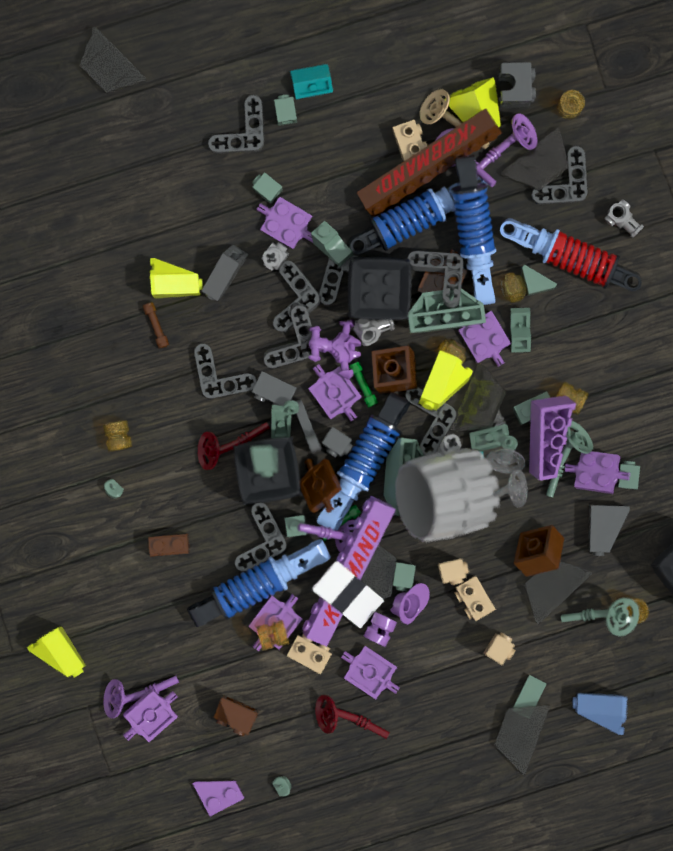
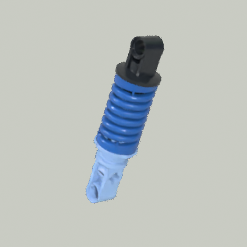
(406, 218)
(474, 227)
(362, 462)
(258, 584)

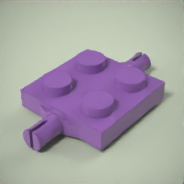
(286, 222)
(486, 339)
(334, 393)
(597, 472)
(274, 611)
(370, 672)
(150, 715)

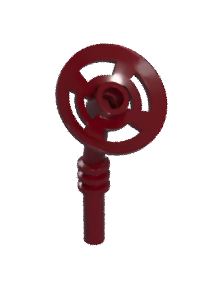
(213, 451)
(331, 713)

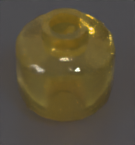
(513, 287)
(454, 348)

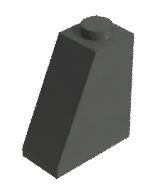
(224, 272)
(604, 527)

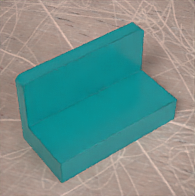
(312, 81)

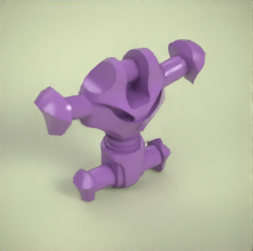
(341, 347)

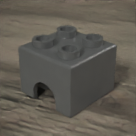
(521, 78)

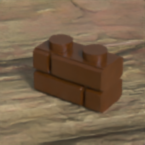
(169, 545)

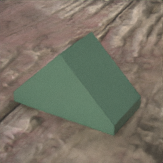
(536, 282)

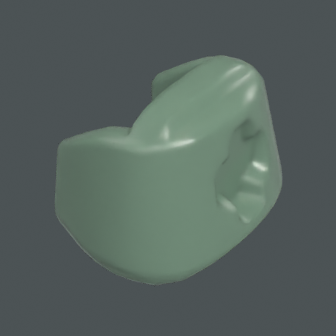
(113, 489)
(282, 785)

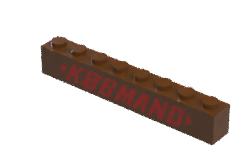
(429, 162)

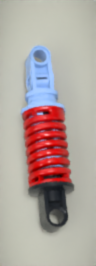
(573, 254)

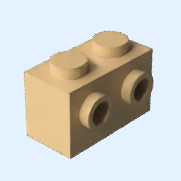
(409, 139)
(453, 571)
(475, 598)
(500, 648)
(309, 654)

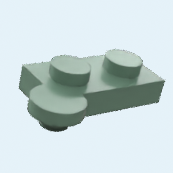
(282, 419)
(493, 438)

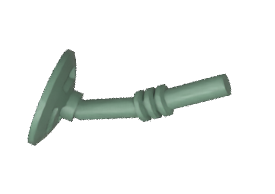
(574, 440)
(617, 615)

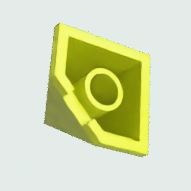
(475, 99)
(173, 281)
(444, 381)
(59, 652)

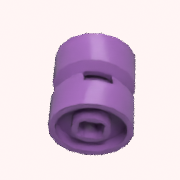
(383, 622)

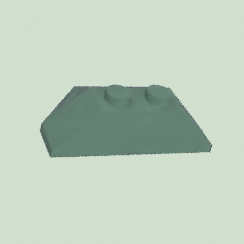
(432, 314)
(400, 453)

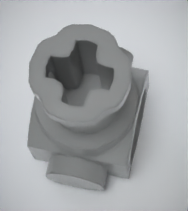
(625, 221)
(275, 256)
(370, 330)
(449, 443)

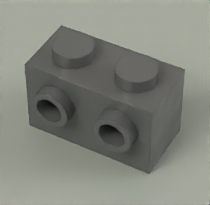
(337, 443)

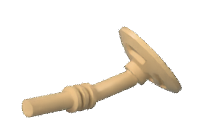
(439, 110)

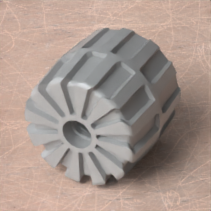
(446, 494)

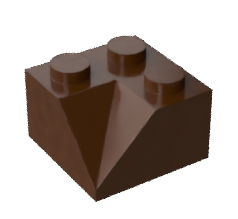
(394, 369)
(539, 550)
(236, 715)

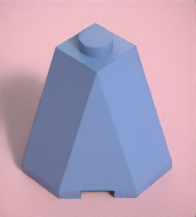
(603, 709)

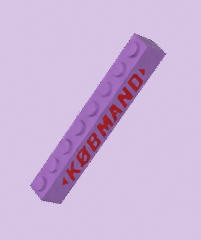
(355, 558)

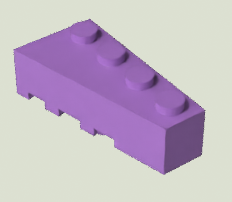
(548, 435)

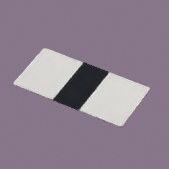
(348, 594)

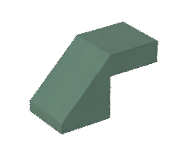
(520, 330)

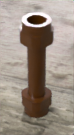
(150, 310)

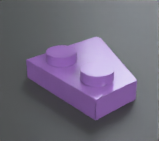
(218, 794)

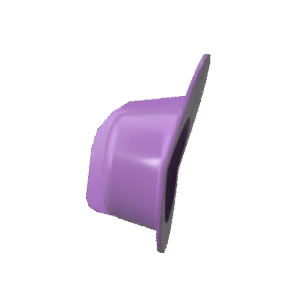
(411, 603)

